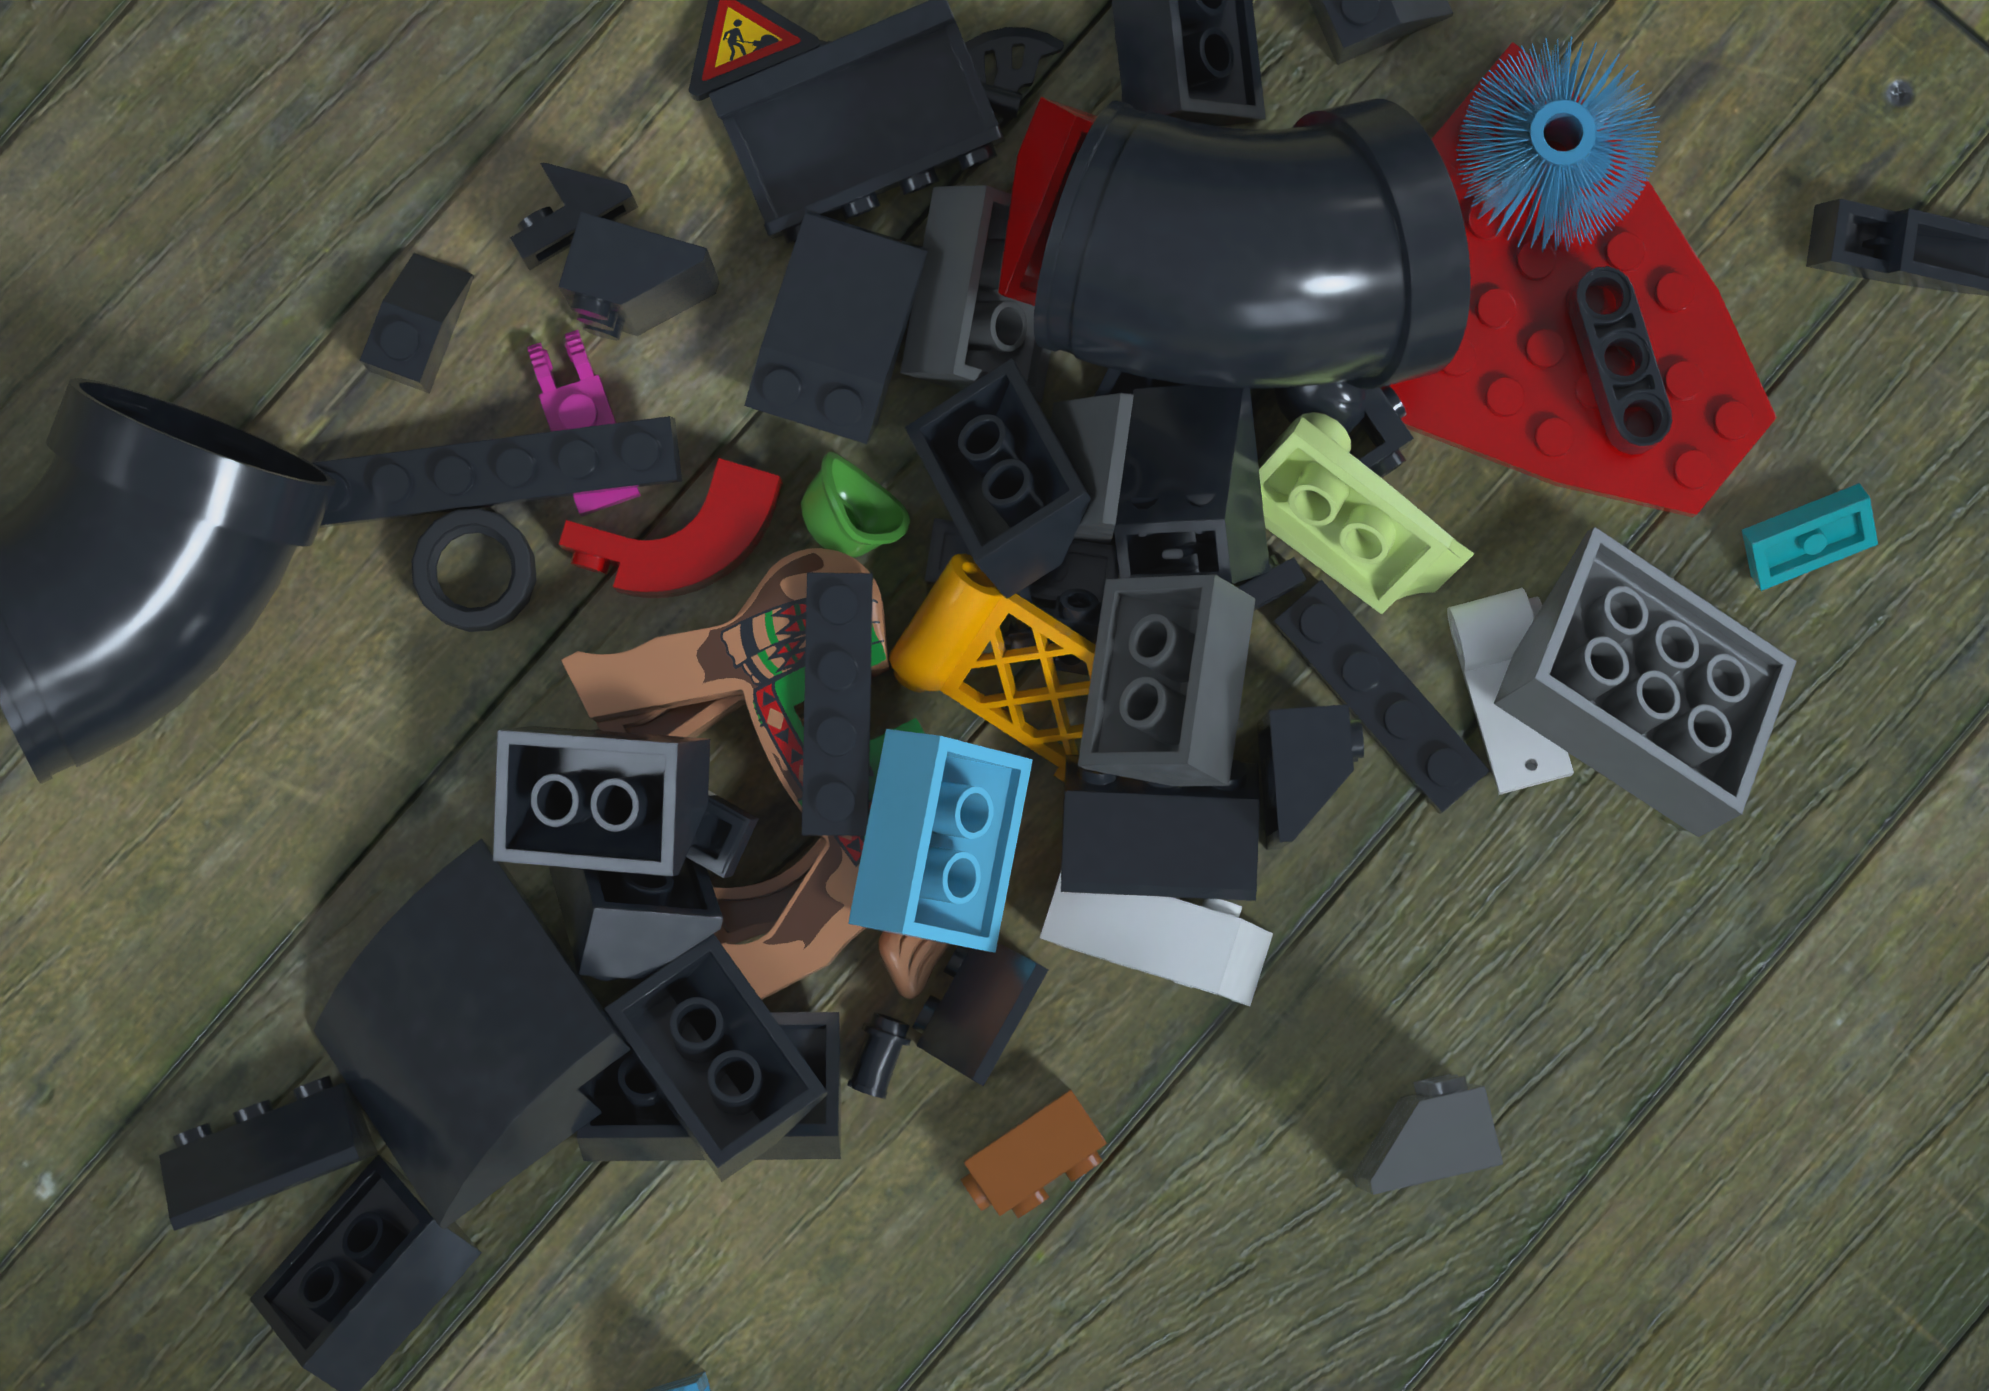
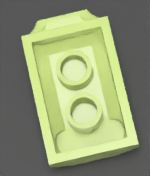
(1350, 517)

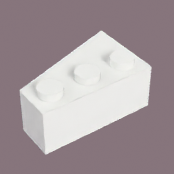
(1164, 937)

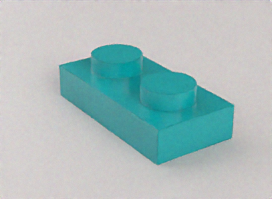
(1810, 536)

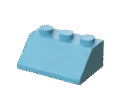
(940, 840)

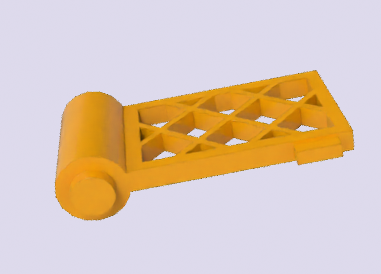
(948, 641)

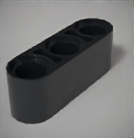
(1626, 330)

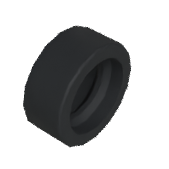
(436, 539)

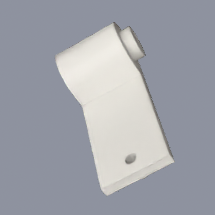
(1485, 641)

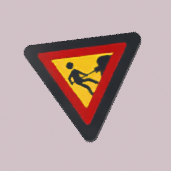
(742, 41)

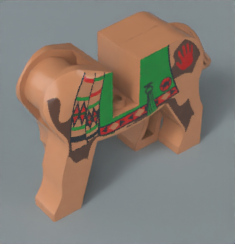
(758, 659)

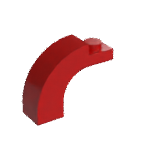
(698, 555)

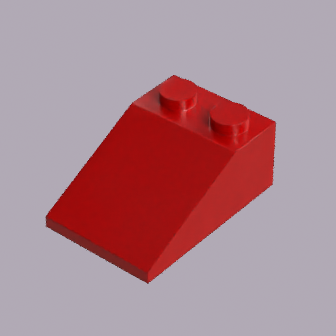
(1037, 187)

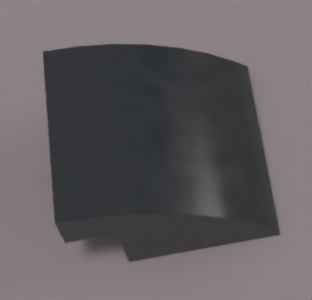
(468, 1035)

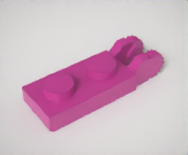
(577, 407)

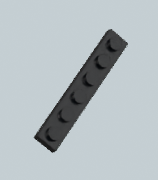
(503, 471)

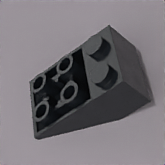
(1191, 486)

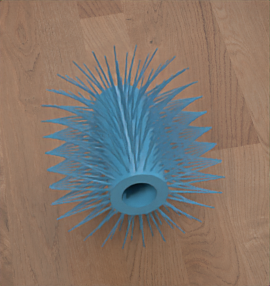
(1563, 122)

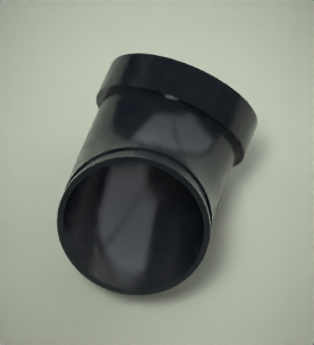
(1258, 251)
(138, 566)

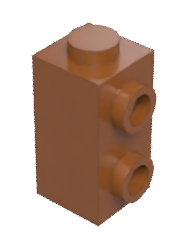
(1031, 1155)

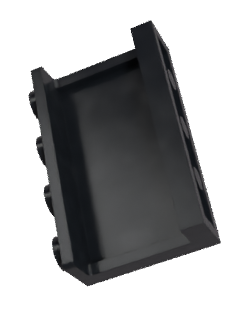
(859, 119)

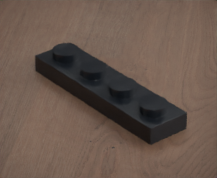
(1381, 696)
(837, 704)

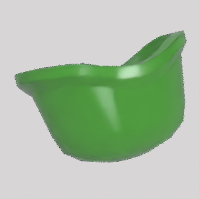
(851, 510)

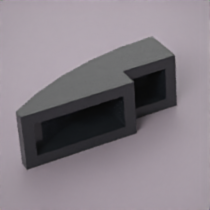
(1900, 247)

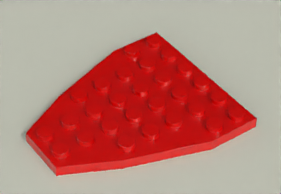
(1519, 373)

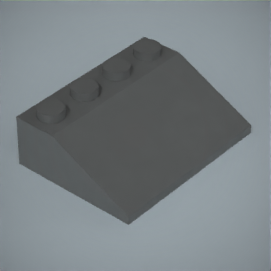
(1648, 685)

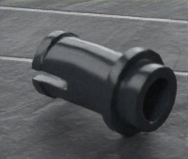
(879, 1055)

